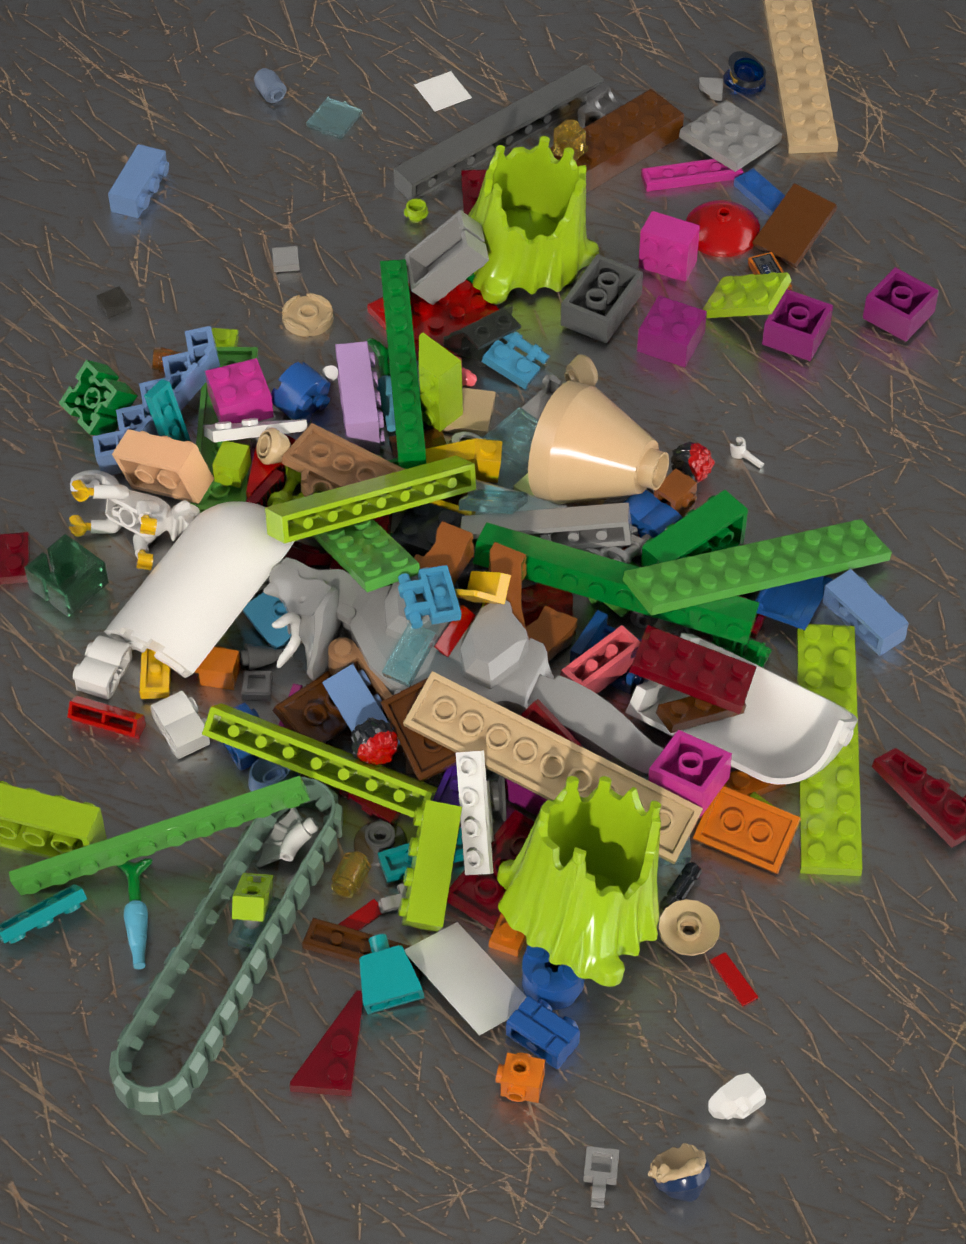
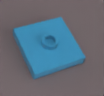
(262, 613)

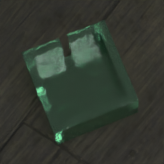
(74, 578)

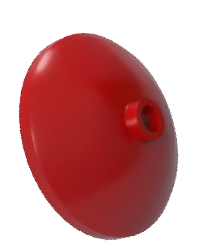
(724, 228)

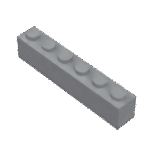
(571, 526)

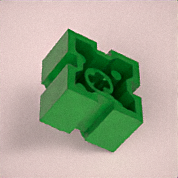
(97, 398)

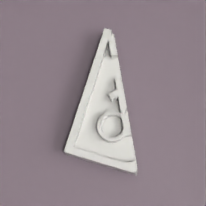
(250, 428)

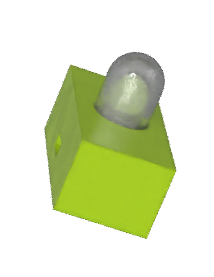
(252, 899)

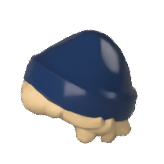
(681, 1172)

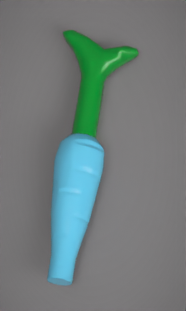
(384, 383)
(136, 911)

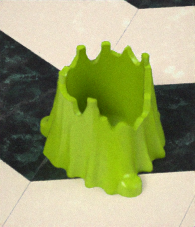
(532, 222)
(587, 880)

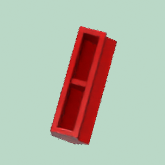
(107, 712)

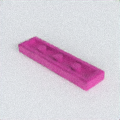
(686, 174)

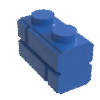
(543, 1031)

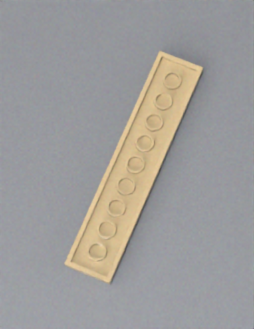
(800, 76)
(536, 755)

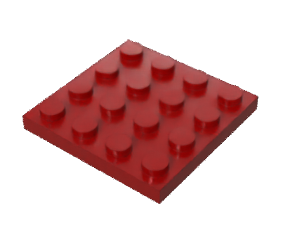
(449, 314)

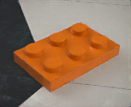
(747, 829)

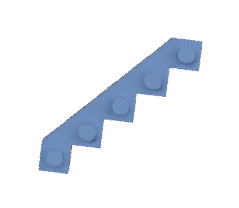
(186, 376)

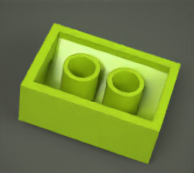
(439, 384)

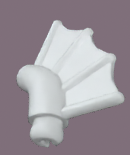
(287, 838)

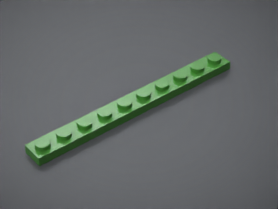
(159, 836)

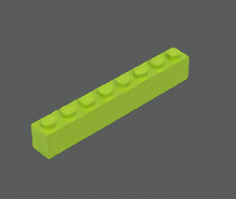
(370, 499)
(316, 759)

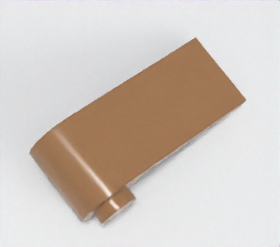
(343, 653)

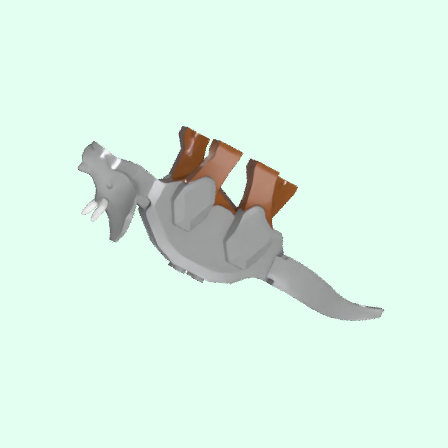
(492, 658)

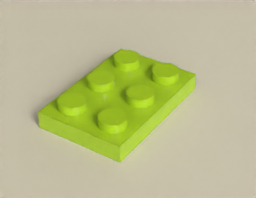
(747, 295)

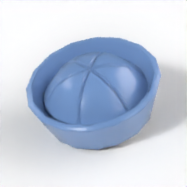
(266, 773)

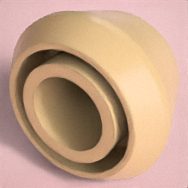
(581, 370)
(272, 446)

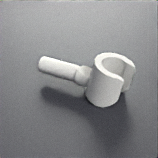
(740, 452)

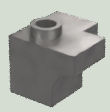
(599, 103)

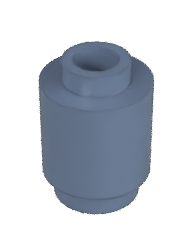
(270, 85)

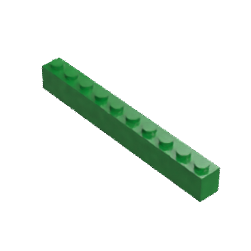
(403, 364)
(603, 581)

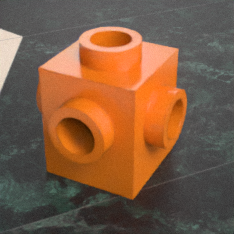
(521, 1077)

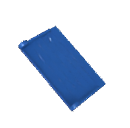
(793, 602)

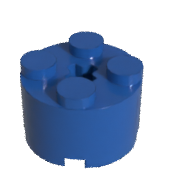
(301, 392)
(547, 981)

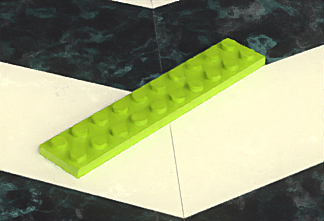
(831, 797)

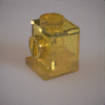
(570, 134)

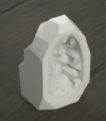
(737, 1098)

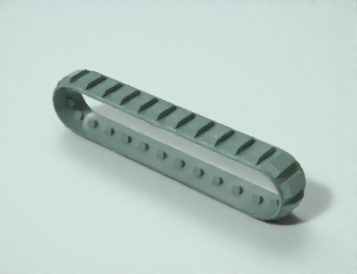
(175, 1093)

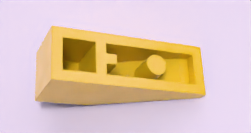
(482, 452)

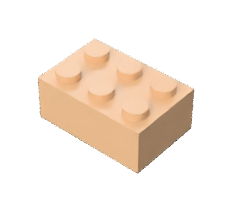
(163, 466)

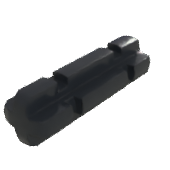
(682, 885)

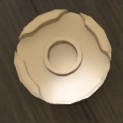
(307, 315)

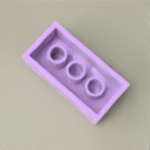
(358, 396)

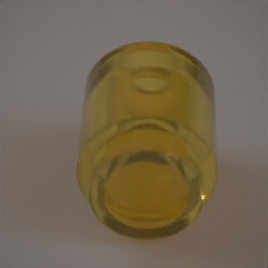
(350, 874)

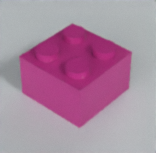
(668, 246)
(239, 392)
(691, 769)

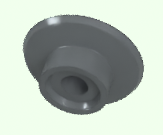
(497, 794)
(367, 843)

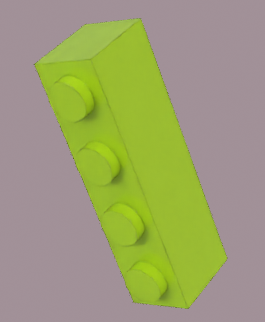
(431, 865)

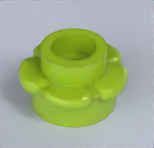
(416, 210)

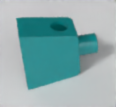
(387, 976)

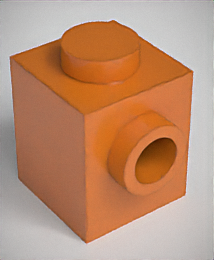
(220, 668)

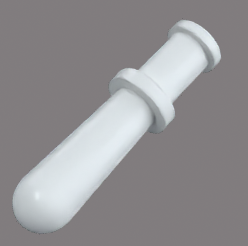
(330, 372)

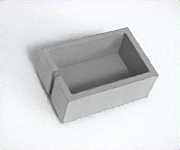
(446, 257)

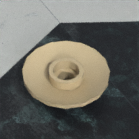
(690, 916)

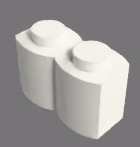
(102, 667)
(180, 724)

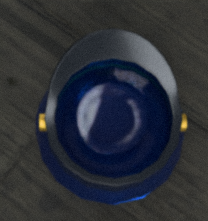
(745, 73)

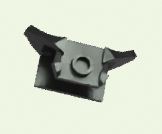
(479, 336)

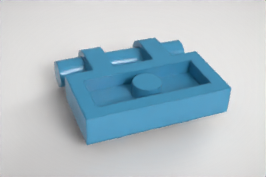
(511, 363)
(438, 593)

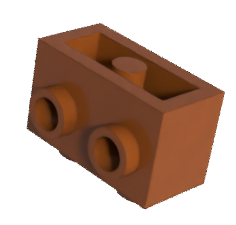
(678, 492)

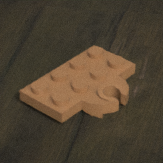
(332, 461)

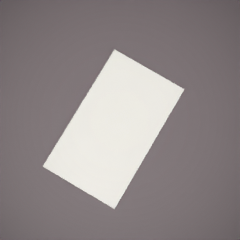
(467, 977)

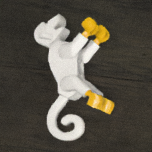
(133, 510)

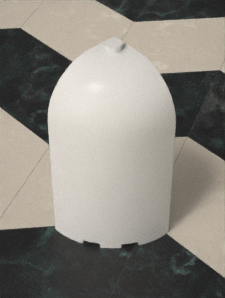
(200, 586)
(780, 735)

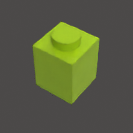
(231, 464)

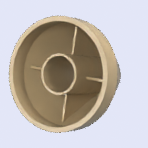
(591, 450)

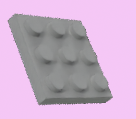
(730, 135)

